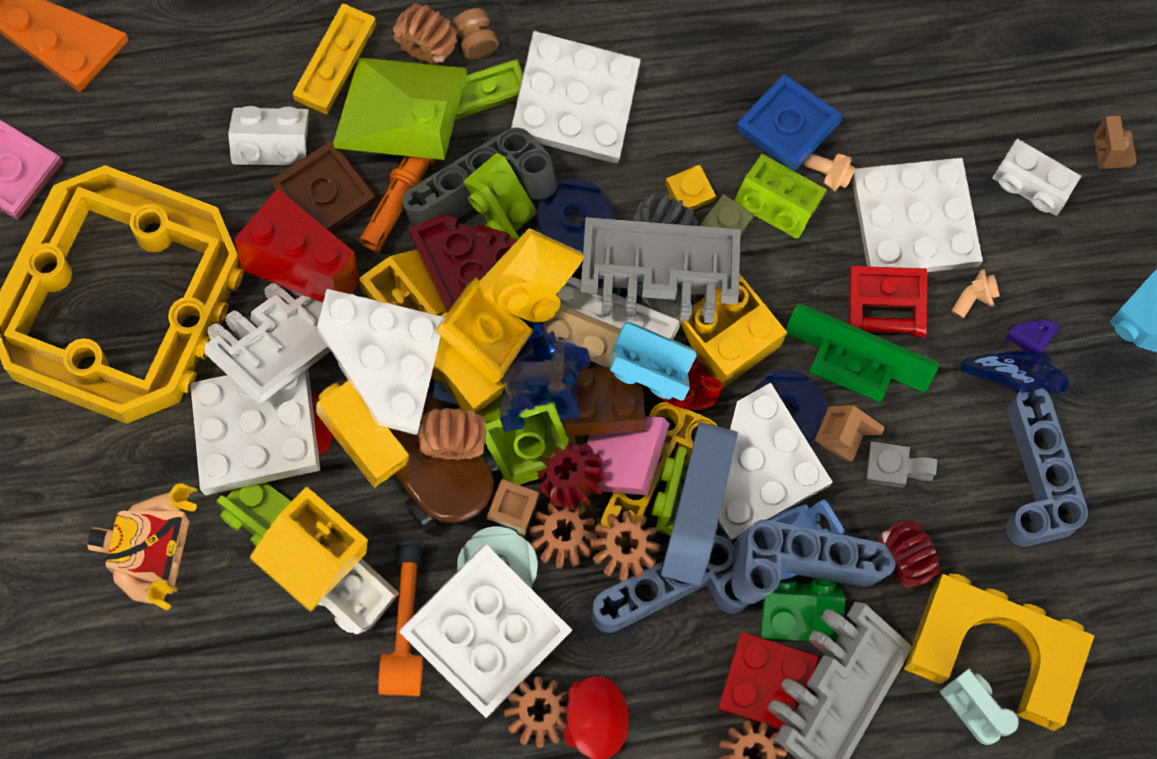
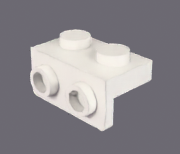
(268, 135)
(359, 598)

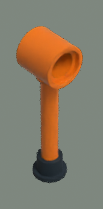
(402, 671)

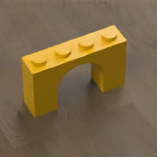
(374, 446)
(1054, 647)

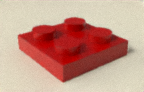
(757, 679)

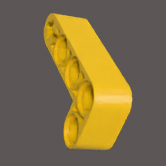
(685, 427)

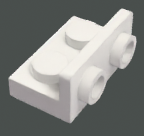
(1036, 177)

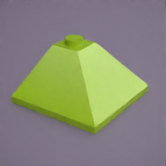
(400, 108)

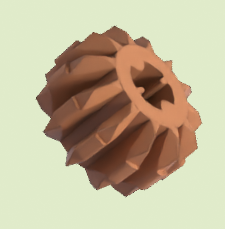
(425, 34)
(452, 434)
(547, 532)
(636, 538)
(527, 704)
(749, 740)

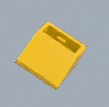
(403, 283)
(737, 337)
(309, 549)

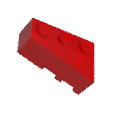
(295, 250)

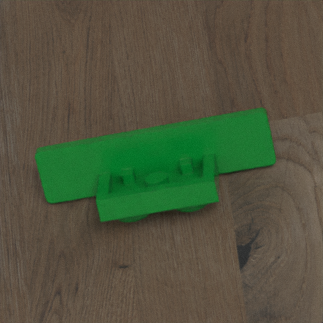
(858, 357)

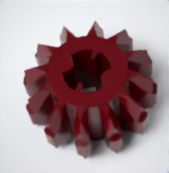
(571, 475)
(912, 552)

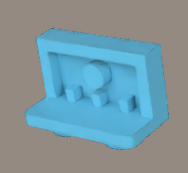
(652, 361)

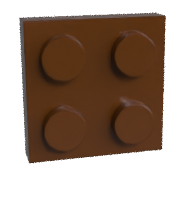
(325, 187)
(606, 405)

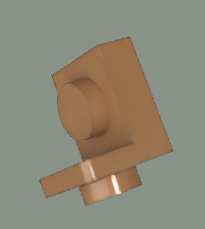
(1114, 144)

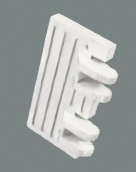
(275, 350)

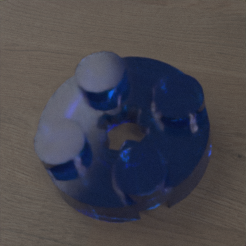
(568, 196)
(803, 395)

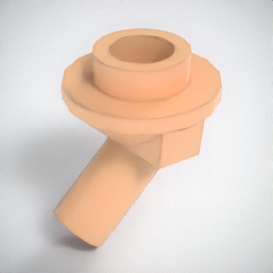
(837, 171)
(982, 289)

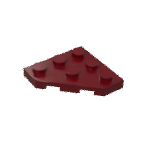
(457, 253)

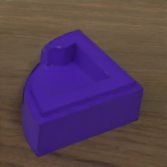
(1033, 334)

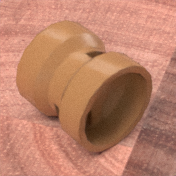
(474, 31)

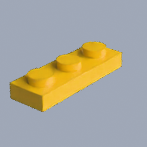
(334, 59)

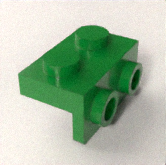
(797, 609)

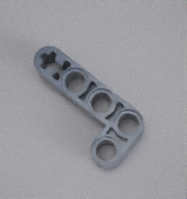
(1038, 462)
(700, 504)
(814, 562)
(666, 592)

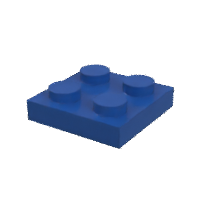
(789, 122)

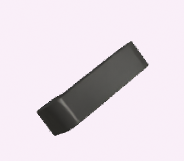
(447, 194)

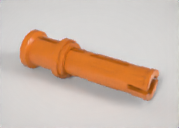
(390, 207)

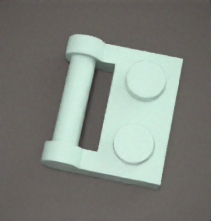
(977, 709)

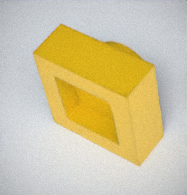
(691, 187)

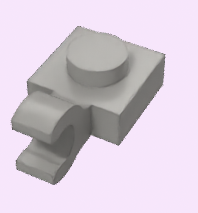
(892, 466)

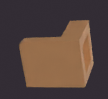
(844, 429)
(514, 507)

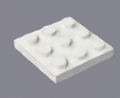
(576, 96)
(917, 216)
(252, 442)
(485, 630)

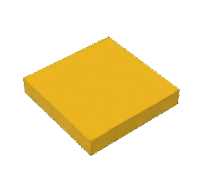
(484, 332)

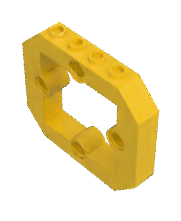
(49, 241)

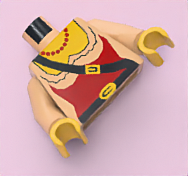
(147, 545)

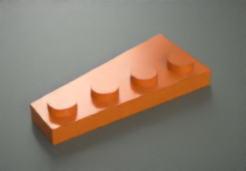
(60, 39)

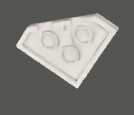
(383, 354)
(769, 465)

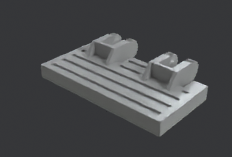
(661, 259)
(847, 685)

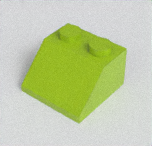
(521, 450)

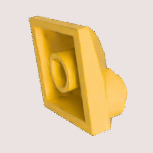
(531, 276)

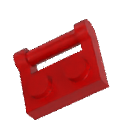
(888, 288)

